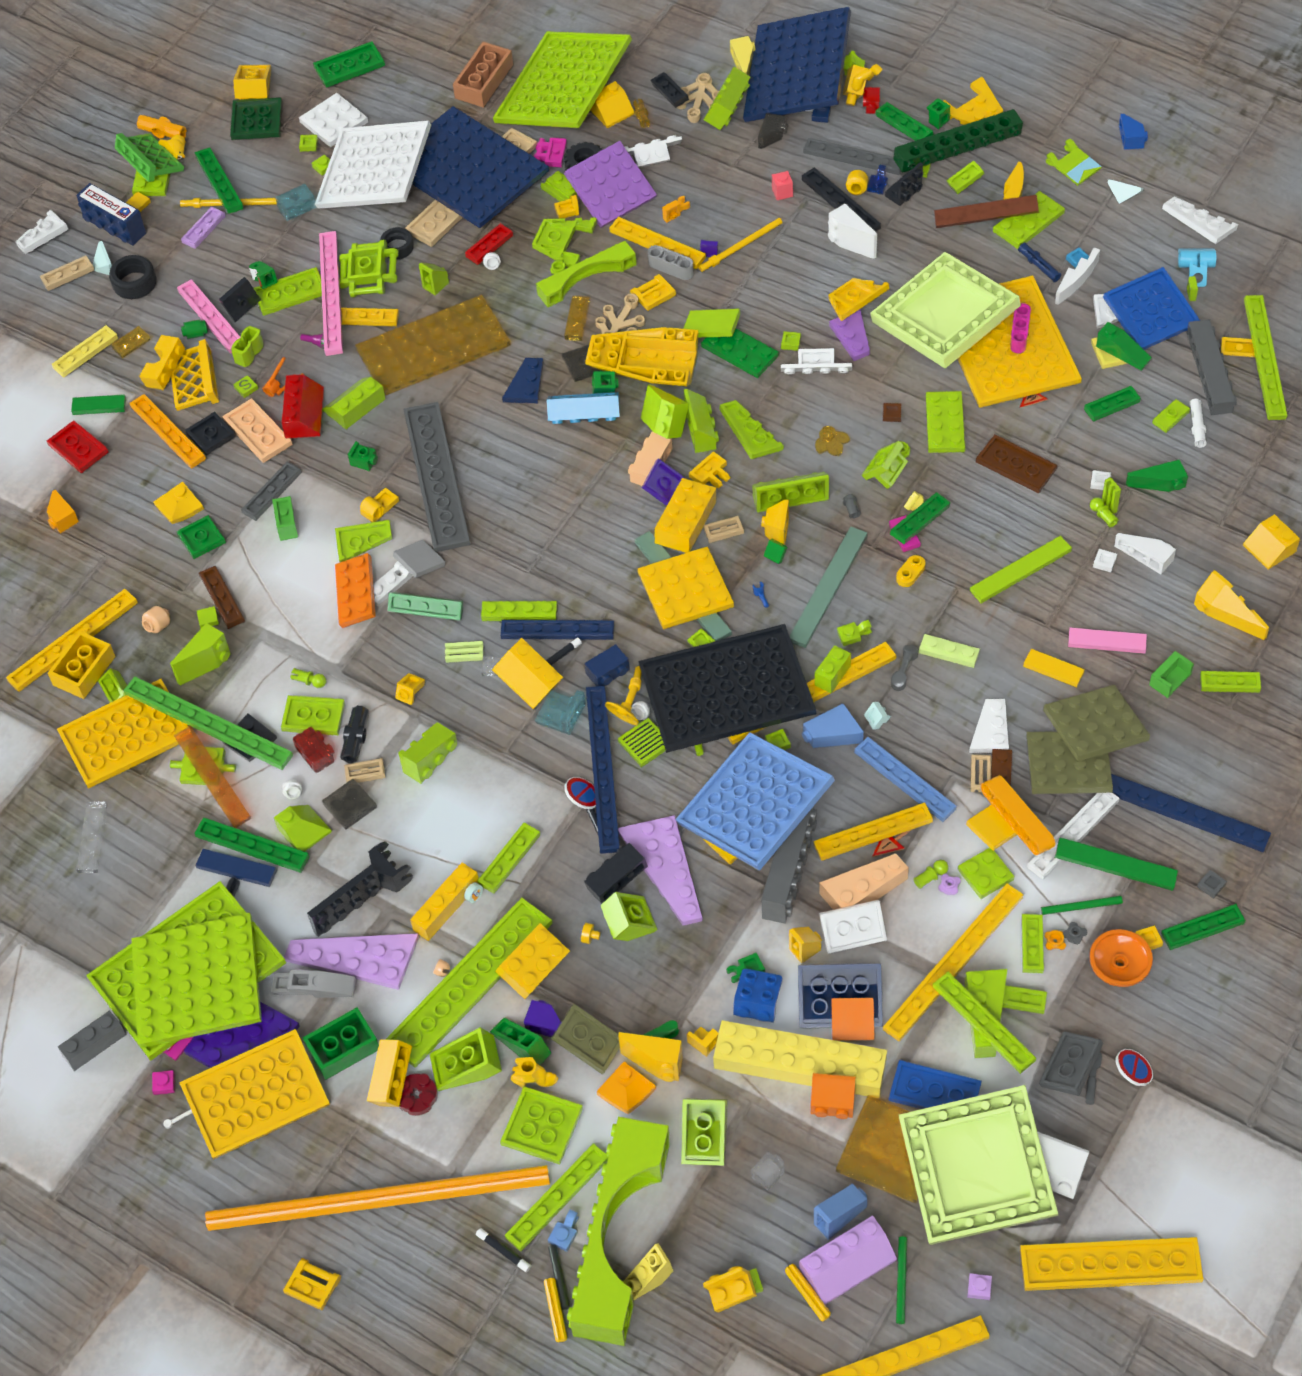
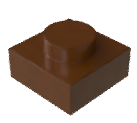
(892, 412)

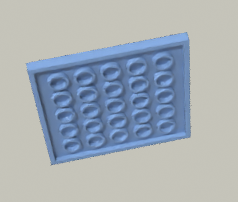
(755, 800)

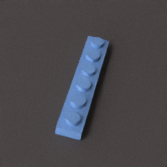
(905, 779)

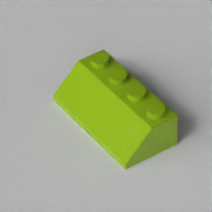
(796, 489)

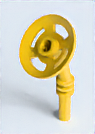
(624, 710)

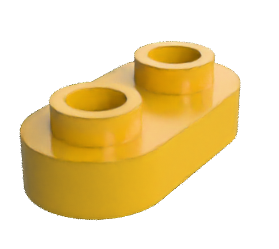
(912, 569)

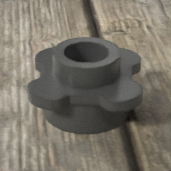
(1074, 938)

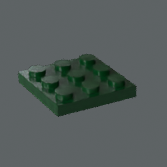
(256, 118)

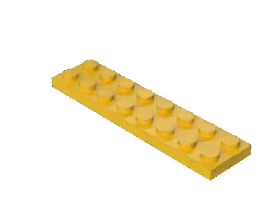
(1111, 1264)

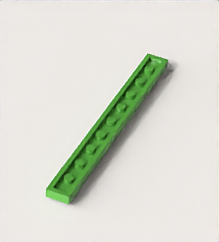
(208, 723)

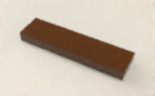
(221, 597)

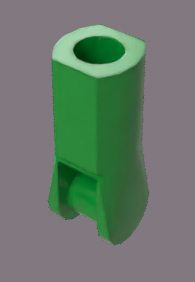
(667, 1030)

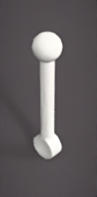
(169, 1123)

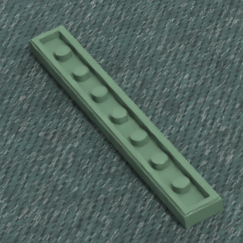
(654, 553)
(828, 587)

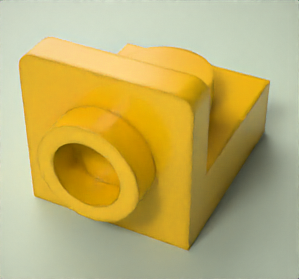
(408, 687)

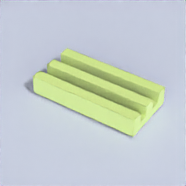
(464, 648)

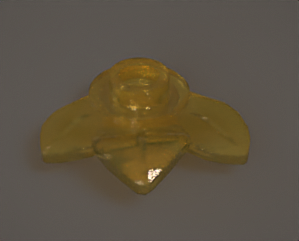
(831, 443)

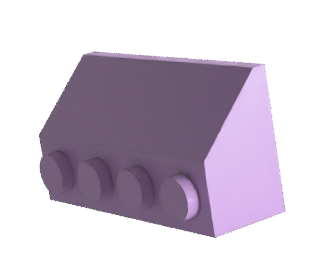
(847, 1260)

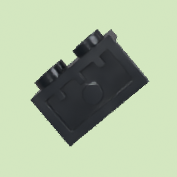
(906, 186)

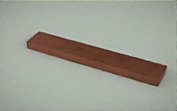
(986, 211)

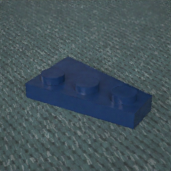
(526, 383)

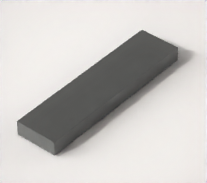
(271, 490)

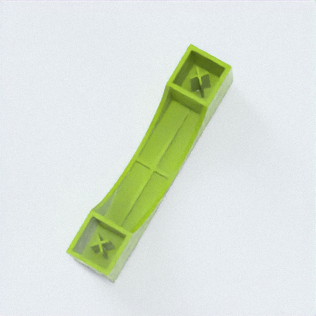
(601, 1299)

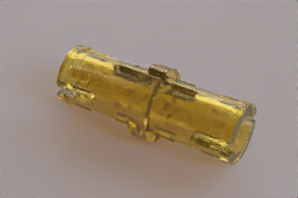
(641, 113)

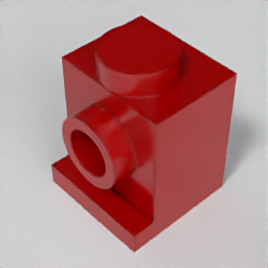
(871, 99)

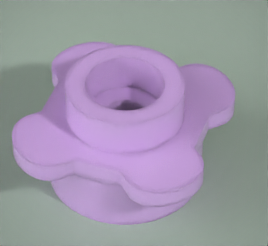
(949, 889)

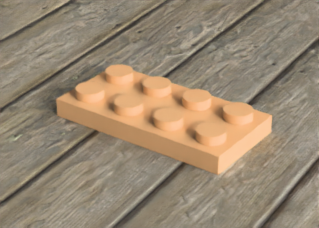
(257, 430)

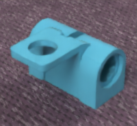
(1197, 261)

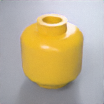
(857, 182)

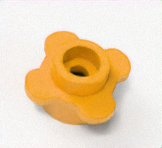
(1057, 935)

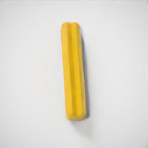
(807, 1292)
(555, 1310)

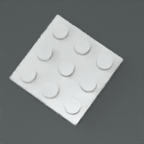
(331, 116)

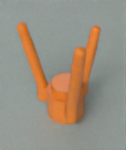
(272, 385)

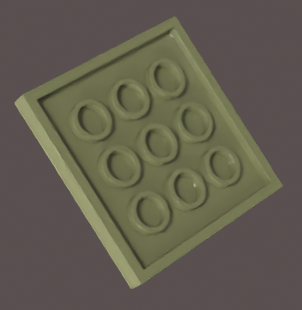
(1096, 723)
(1057, 771)

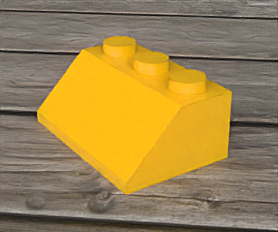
(527, 673)

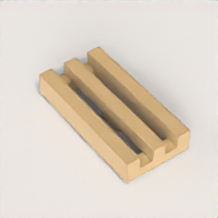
(724, 531)
(973, 759)
(364, 773)

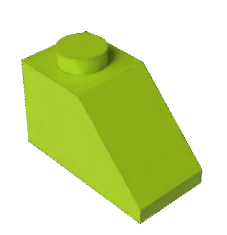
(433, 277)

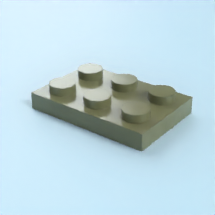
(587, 1039)

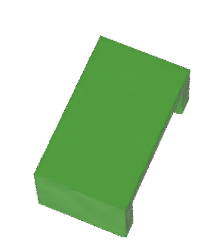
(285, 518)
(1171, 674)

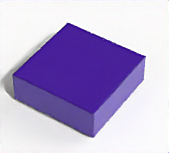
(709, 247)

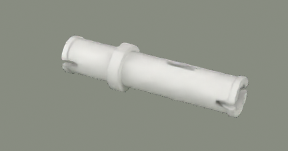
(1198, 428)

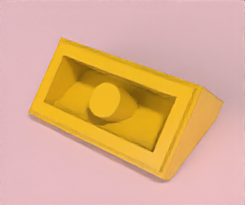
(1237, 347)

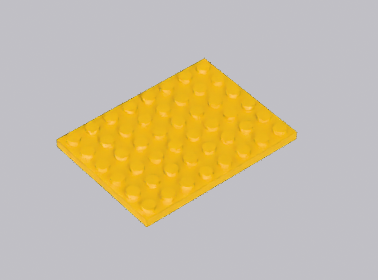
(1002, 375)

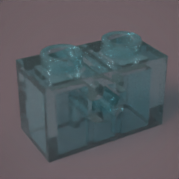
(295, 202)

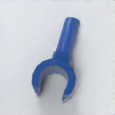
(760, 592)

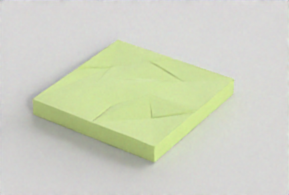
(945, 309)
(978, 1165)

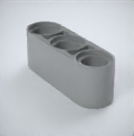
(670, 262)

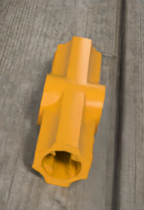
(160, 127)

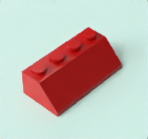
(302, 407)

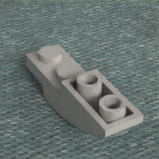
(314, 983)

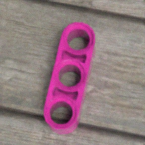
(1020, 328)

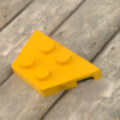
(854, 296)

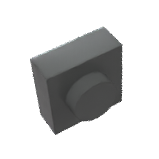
(1211, 884)

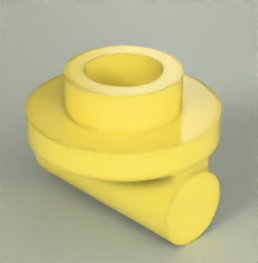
(914, 501)

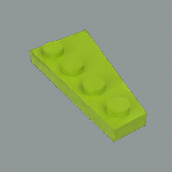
(748, 431)

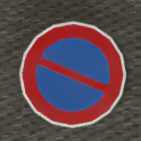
(580, 792)
(1134, 1067)

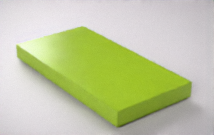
(290, 291)

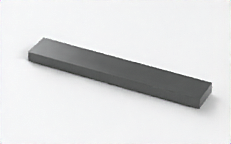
(850, 155)

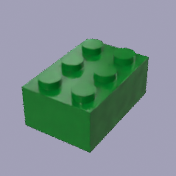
(341, 1043)

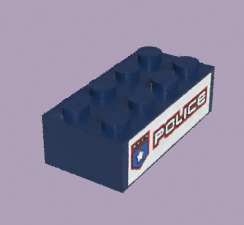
(111, 214)

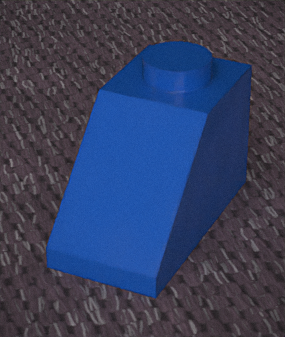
(1132, 133)

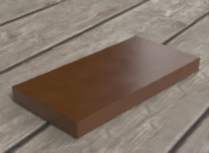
(1016, 463)

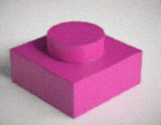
(163, 1082)

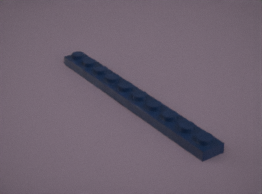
(602, 770)
(1190, 814)

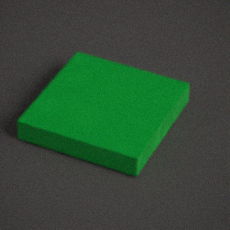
(201, 537)

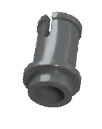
(851, 505)

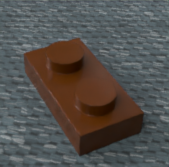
(1002, 764)

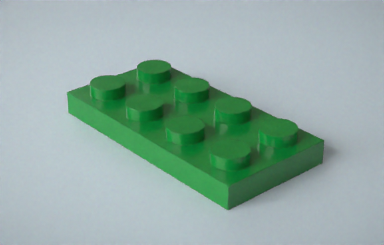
(349, 64)
(742, 352)

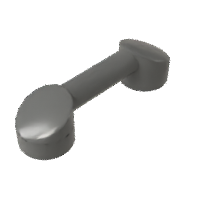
(899, 678)

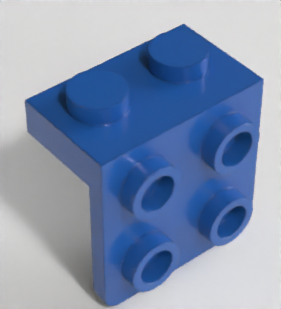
(757, 995)

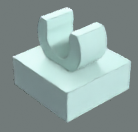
(876, 715)

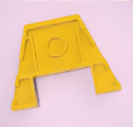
(979, 107)

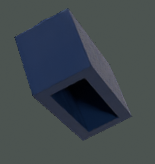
(607, 666)

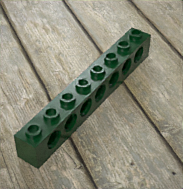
(958, 140)

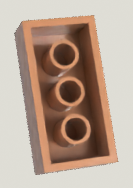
(483, 74)

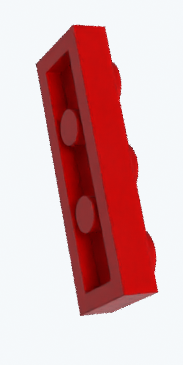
(489, 243)

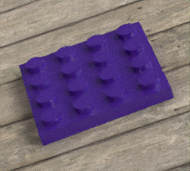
(226, 1044)

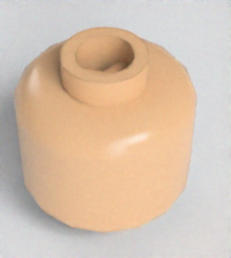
(155, 619)

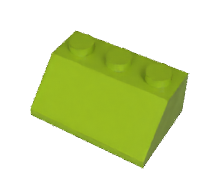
(355, 402)
(700, 422)

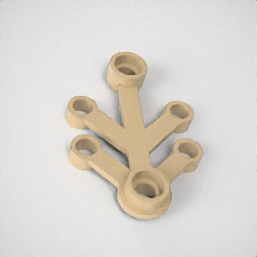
(702, 82)
(631, 303)

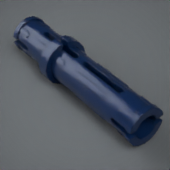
(1035, 258)

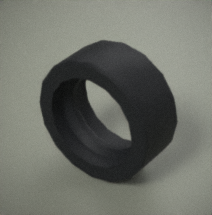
(399, 233)

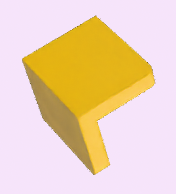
(703, 1040)

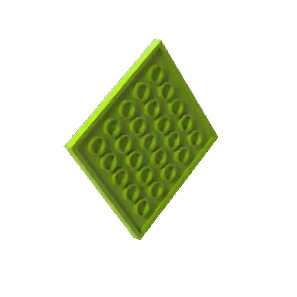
(195, 980)

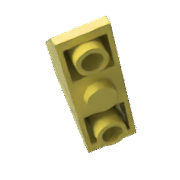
(649, 1272)

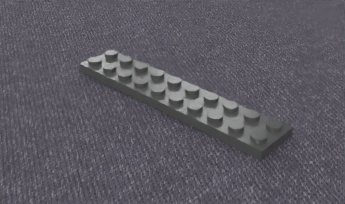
(436, 477)

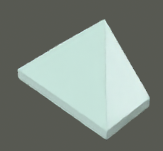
(1123, 191)
(101, 260)

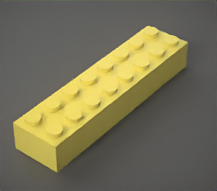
(797, 1056)

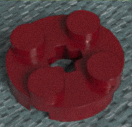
(426, 1099)

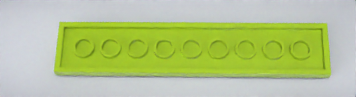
(466, 982)

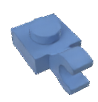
(564, 1234)

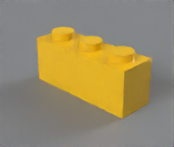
(389, 1073)

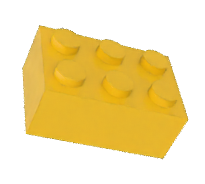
(81, 664)
(532, 961)

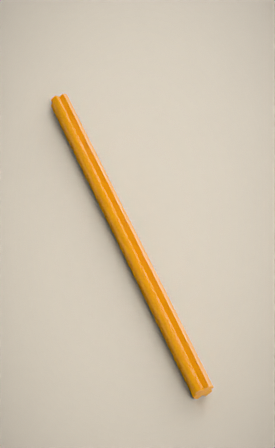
(377, 1198)

